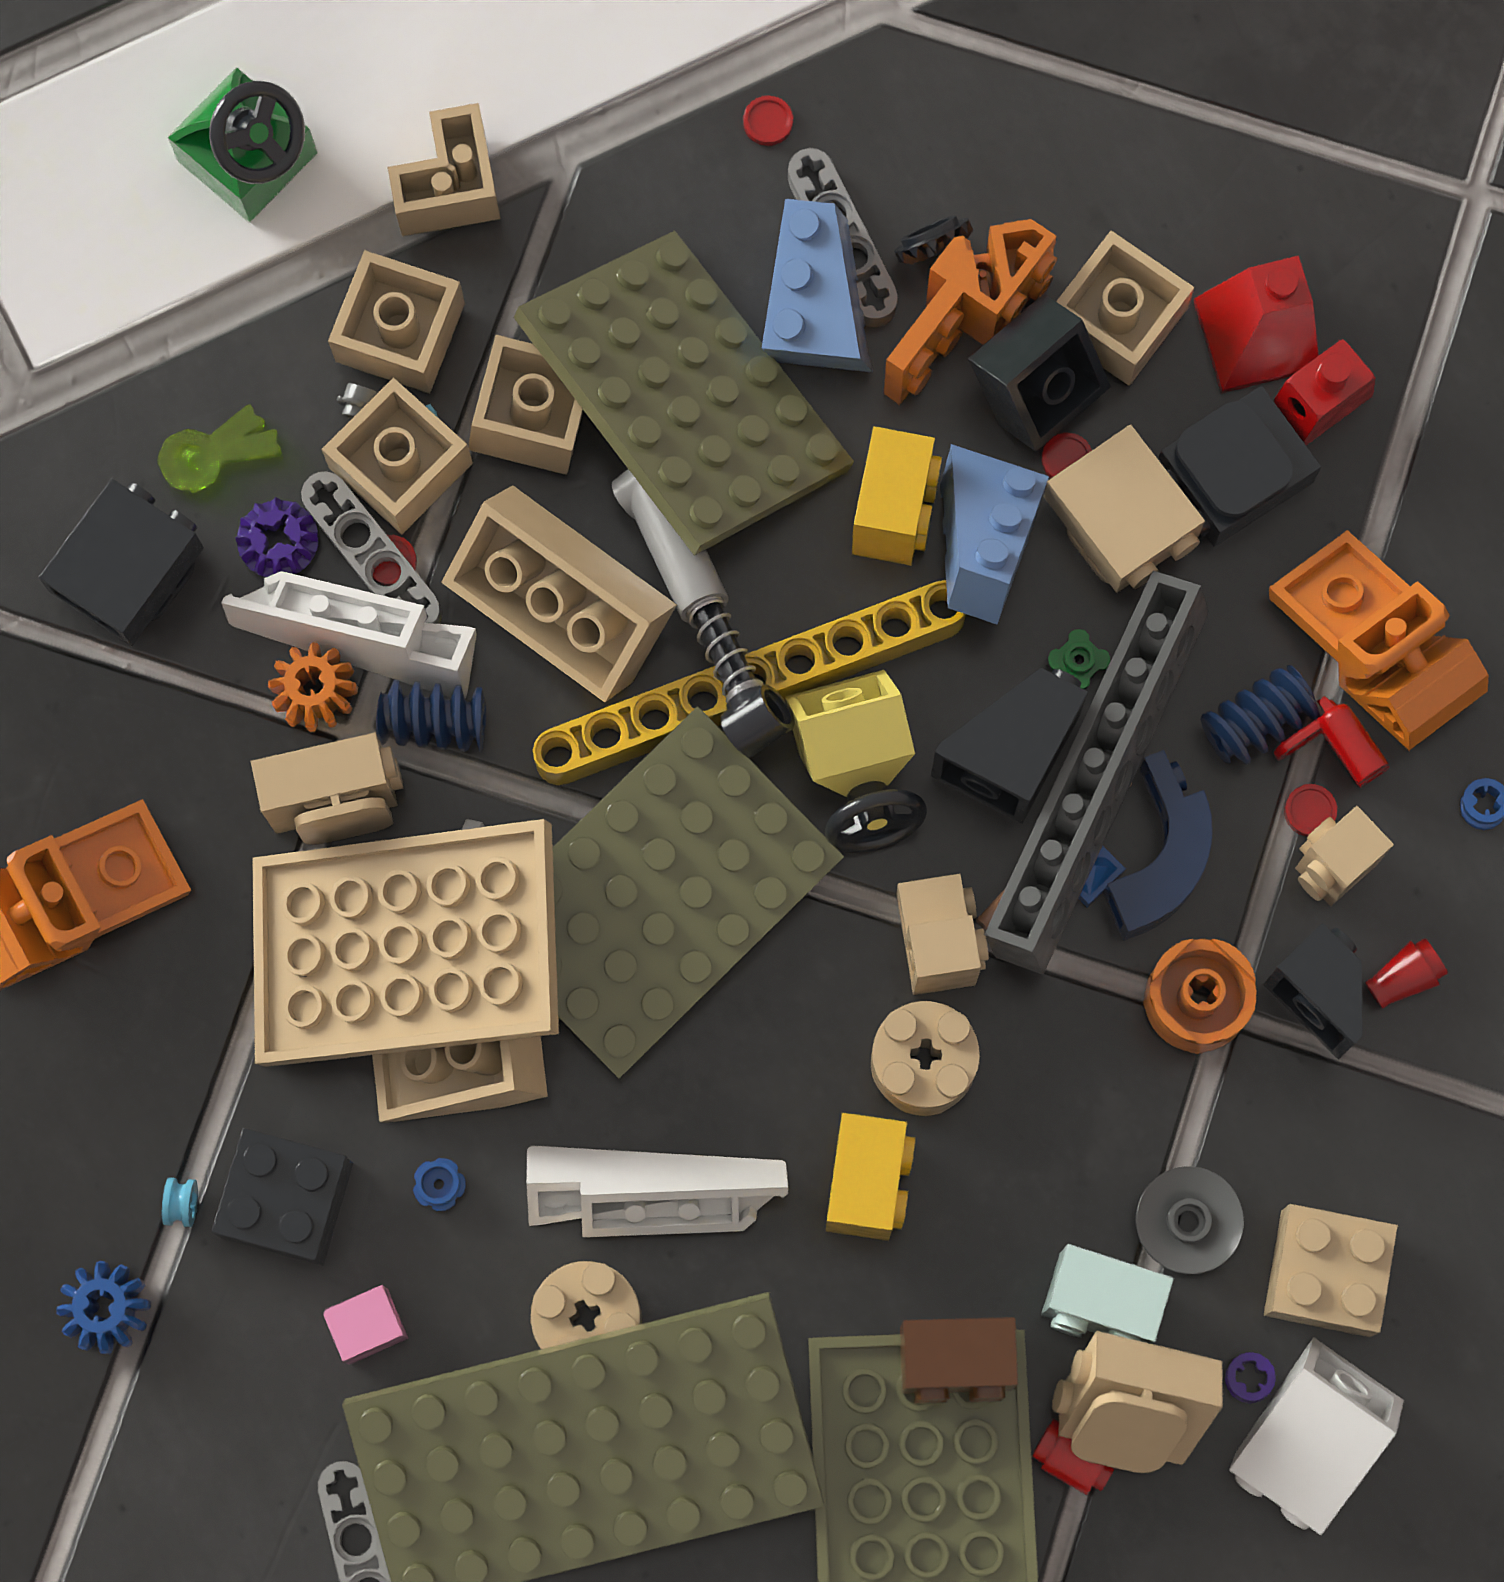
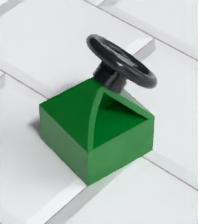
(245, 142)

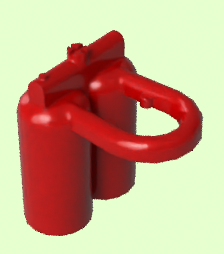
(1347, 739)

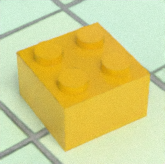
(891, 506)
(867, 1175)

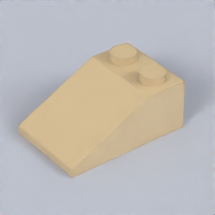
(458, 1078)

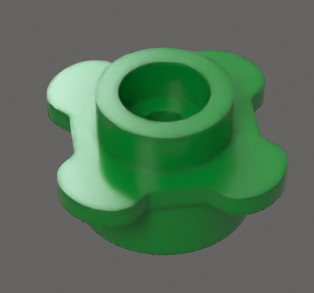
(1079, 645)

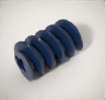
(1259, 714)
(431, 716)

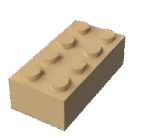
(558, 593)

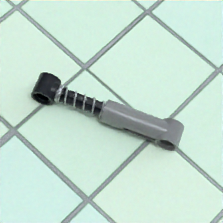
(754, 711)

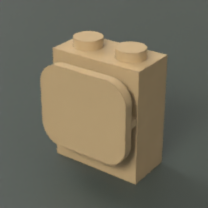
(1124, 510)
(329, 789)
(1137, 1403)

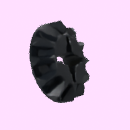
(932, 239)

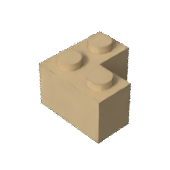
(455, 185)
(940, 934)

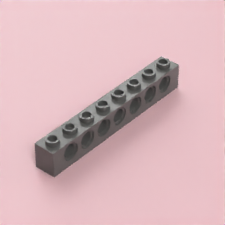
(1097, 773)

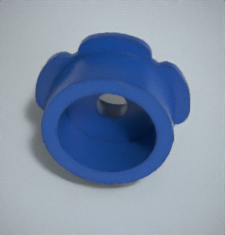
(427, 1175)

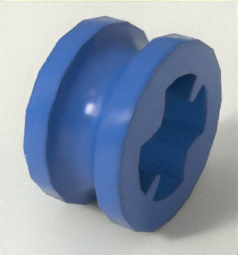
(1468, 802)

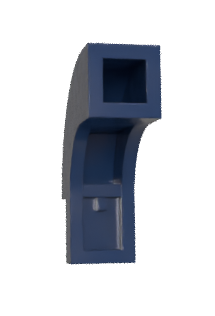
(1160, 889)

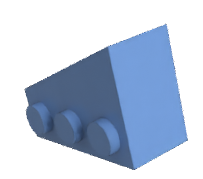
(814, 292)
(986, 528)

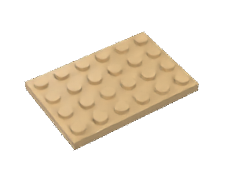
(405, 944)

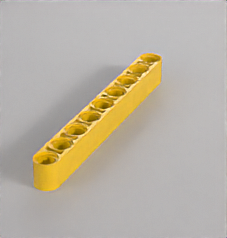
(769, 663)

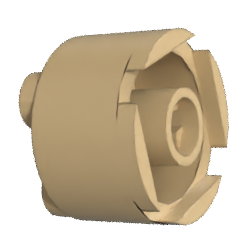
(948, 1038)
(577, 1285)

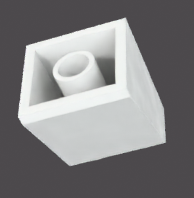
(1317, 1437)

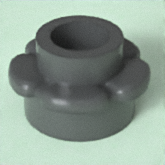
(355, 399)

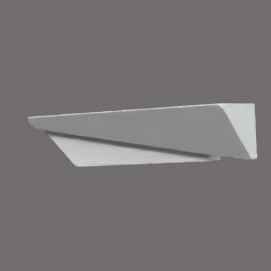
(363, 626)
(648, 1191)

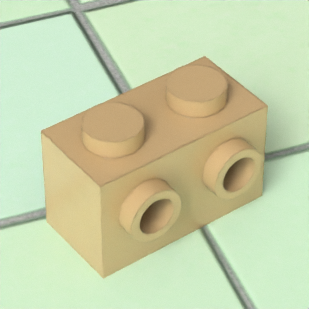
(1340, 855)

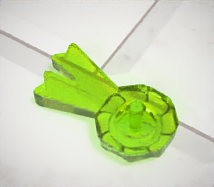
(194, 458)

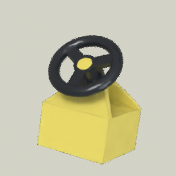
(856, 744)

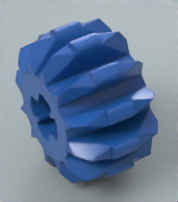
(85, 1305)

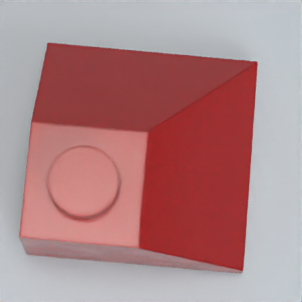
(1259, 324)

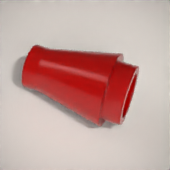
(1407, 973)

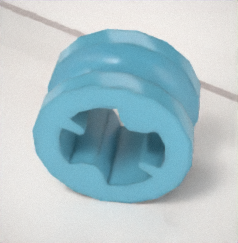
(179, 1202)

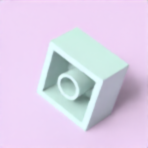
(1105, 1296)

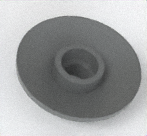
(1214, 1207)

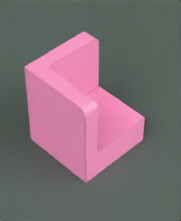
(365, 1324)

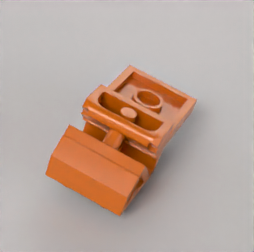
(1014, 271)
(1382, 639)
(82, 887)

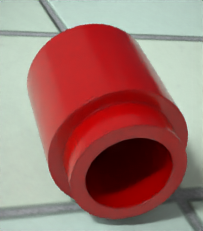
(1062, 1463)

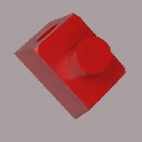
(1327, 390)

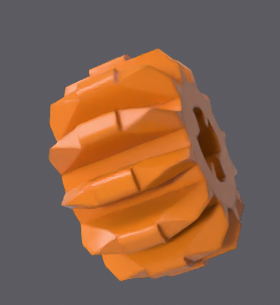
(293, 697)

